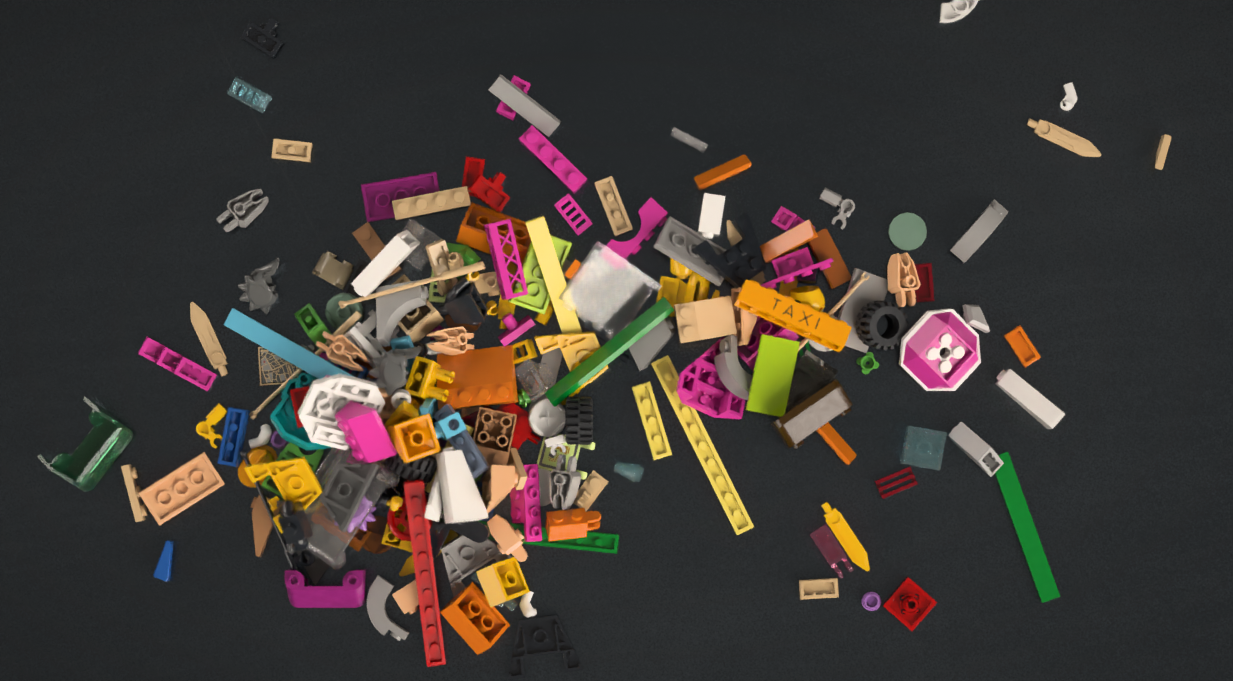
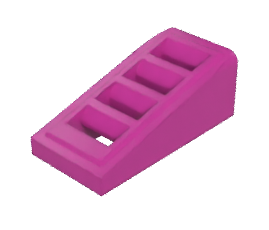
(563, 201)

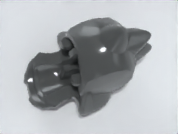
(259, 287)
(391, 368)

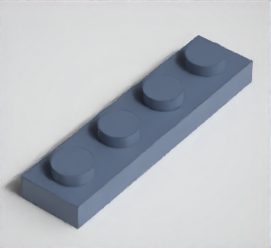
(464, 442)

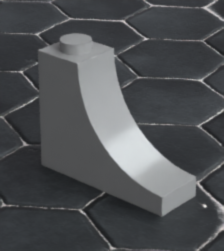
(395, 306)

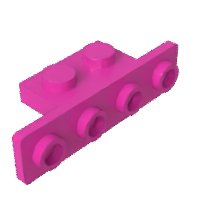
(793, 265)
(526, 505)

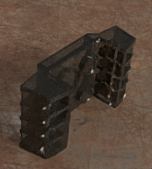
(808, 378)

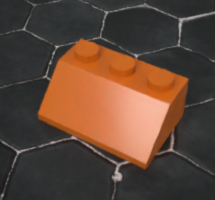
(474, 619)

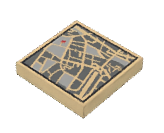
(273, 368)

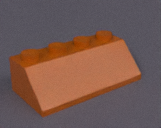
(474, 235)

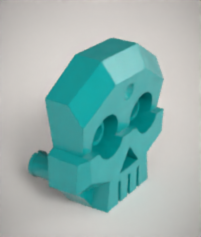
(284, 417)

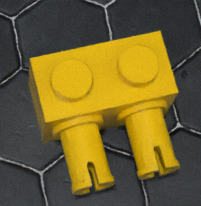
(423, 379)

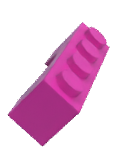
(553, 159)
(651, 216)

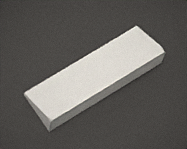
(434, 504)

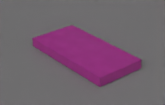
(380, 194)

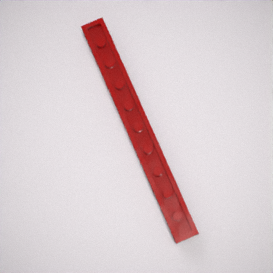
(424, 573)

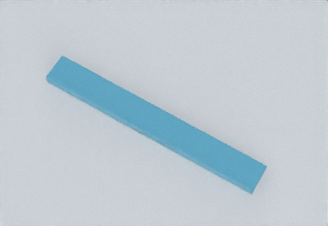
(281, 345)

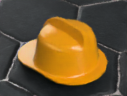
(256, 455)

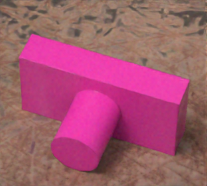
(515, 328)

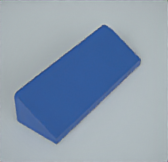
(233, 437)

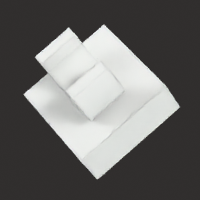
(556, 442)

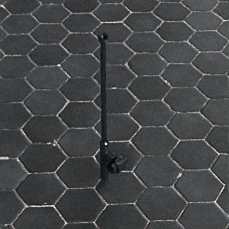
(294, 562)

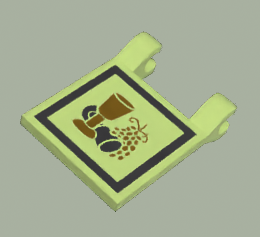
(549, 462)

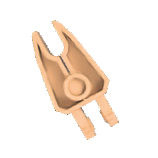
(902, 279)
(451, 341)
(342, 351)
(508, 539)

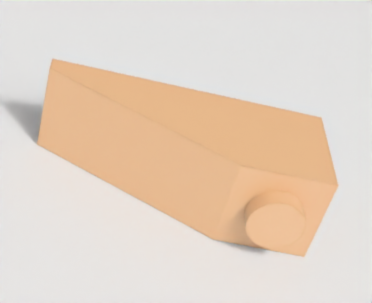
(744, 320)

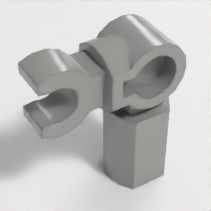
(834, 199)

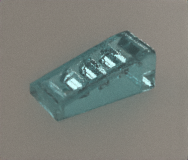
(259, 101)

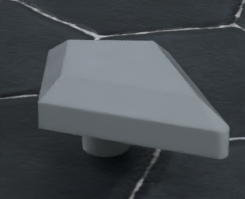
(975, 318)

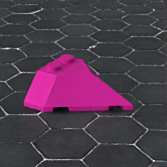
(704, 391)

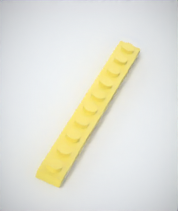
(703, 448)

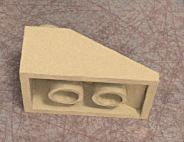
(705, 319)
(420, 320)

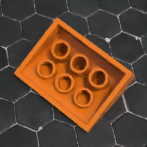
(480, 378)

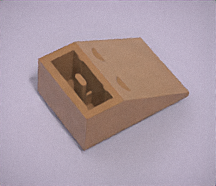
(494, 435)

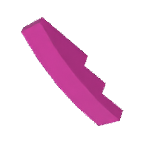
(177, 363)

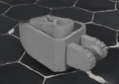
(243, 209)
(564, 483)

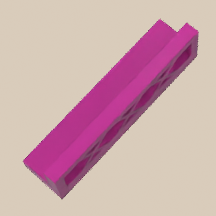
(499, 261)

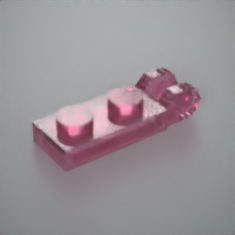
(830, 549)

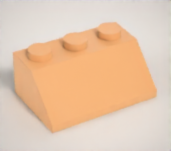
(497, 484)

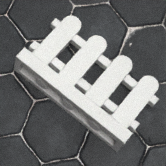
(361, 336)

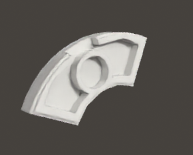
(956, 10)

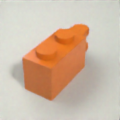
(571, 523)

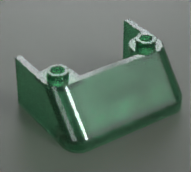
(94, 453)

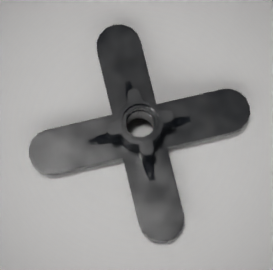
(439, 531)

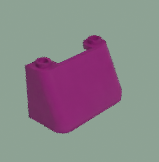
(349, 595)

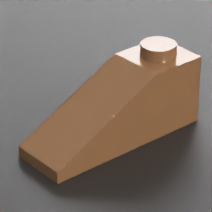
(261, 524)

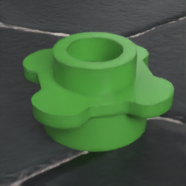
(873, 364)
(523, 398)

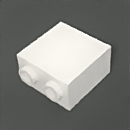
(711, 215)

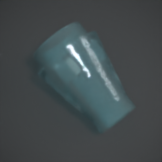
(629, 470)

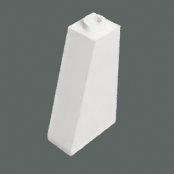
(385, 263)
(1029, 399)
(458, 489)

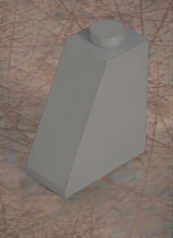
(652, 343)
(976, 448)

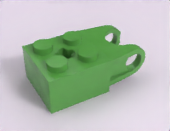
(292, 451)

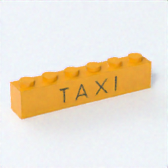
(793, 315)

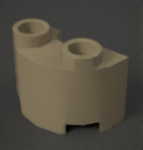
(333, 270)

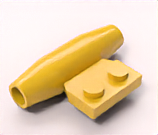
(679, 292)

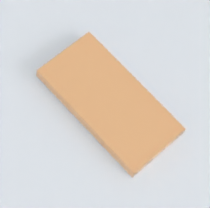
(181, 488)

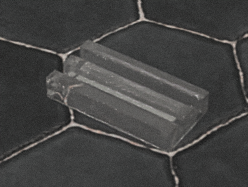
(689, 140)

